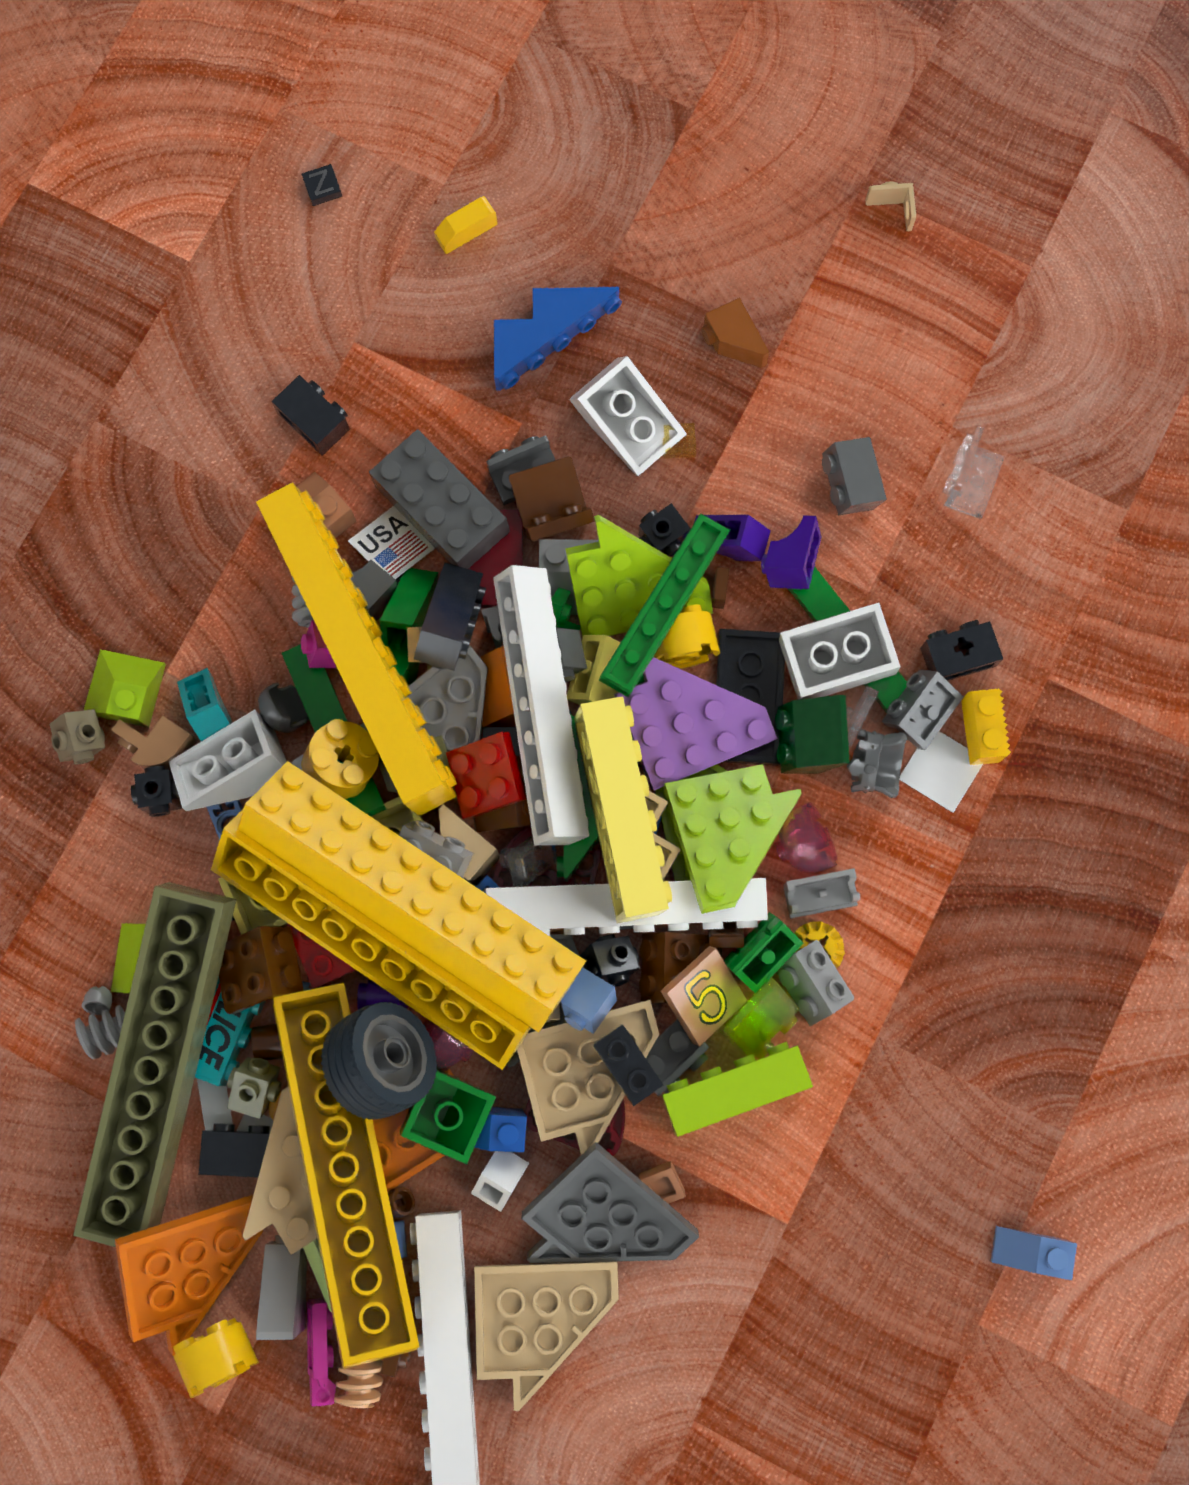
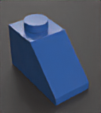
(503, 1130)

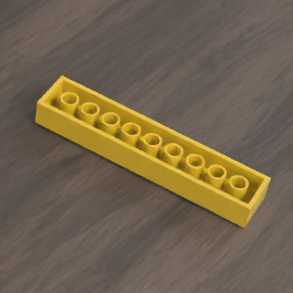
(358, 650)
(411, 895)
(368, 947)
(345, 1189)

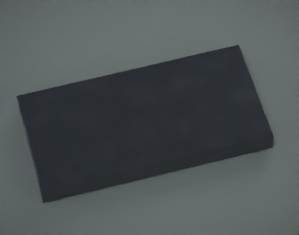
(754, 669)

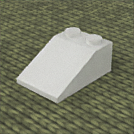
(627, 414)
(228, 764)

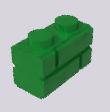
(763, 952)

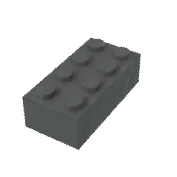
(439, 501)

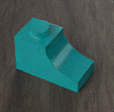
(203, 704)

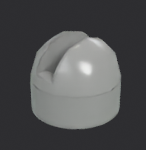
(97, 1000)

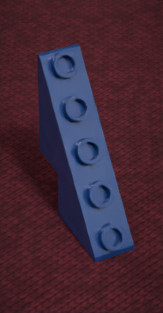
(556, 319)

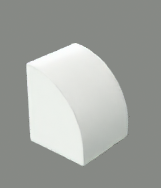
(499, 1179)

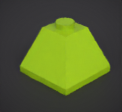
(125, 688)

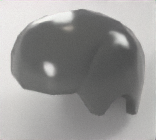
(282, 708)

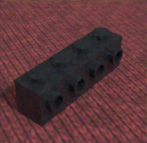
(450, 617)

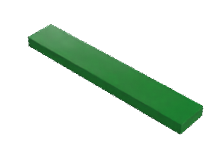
(822, 603)
(664, 605)
(322, 707)

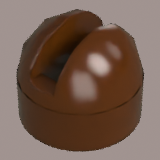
(407, 1201)

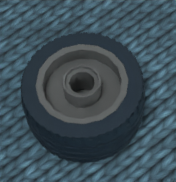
(379, 1061)

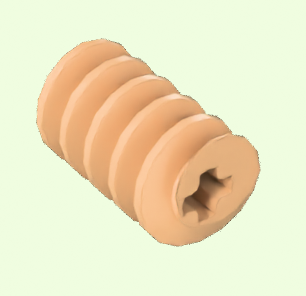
(360, 1385)

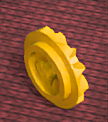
(817, 931)

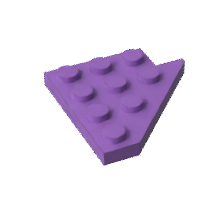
(690, 723)

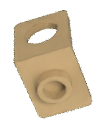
(894, 193)

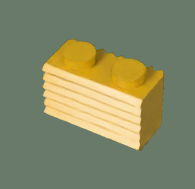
(985, 726)

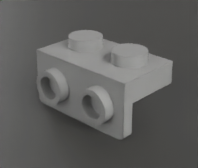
(814, 983)

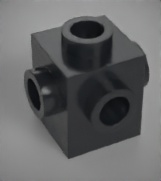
(664, 530)
(163, 800)
(611, 959)

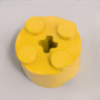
(689, 639)
(346, 743)
(215, 1357)

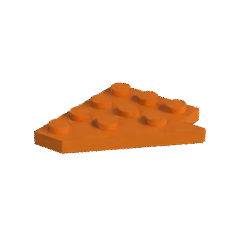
(180, 1269)

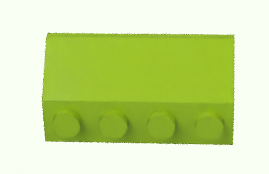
(736, 1090)

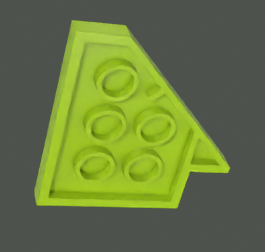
(616, 578)
(726, 829)

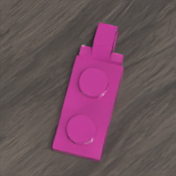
(319, 1354)

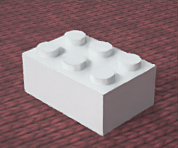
(839, 652)

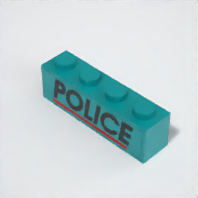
(224, 1040)

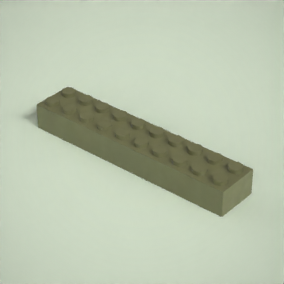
(155, 1062)

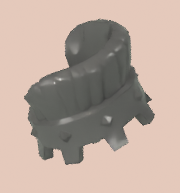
(877, 762)

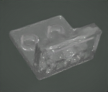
(972, 477)

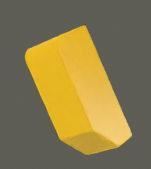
(465, 224)

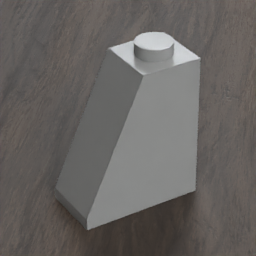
(282, 1293)

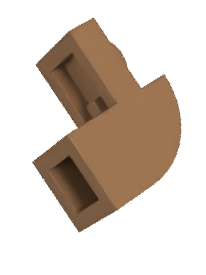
(159, 747)

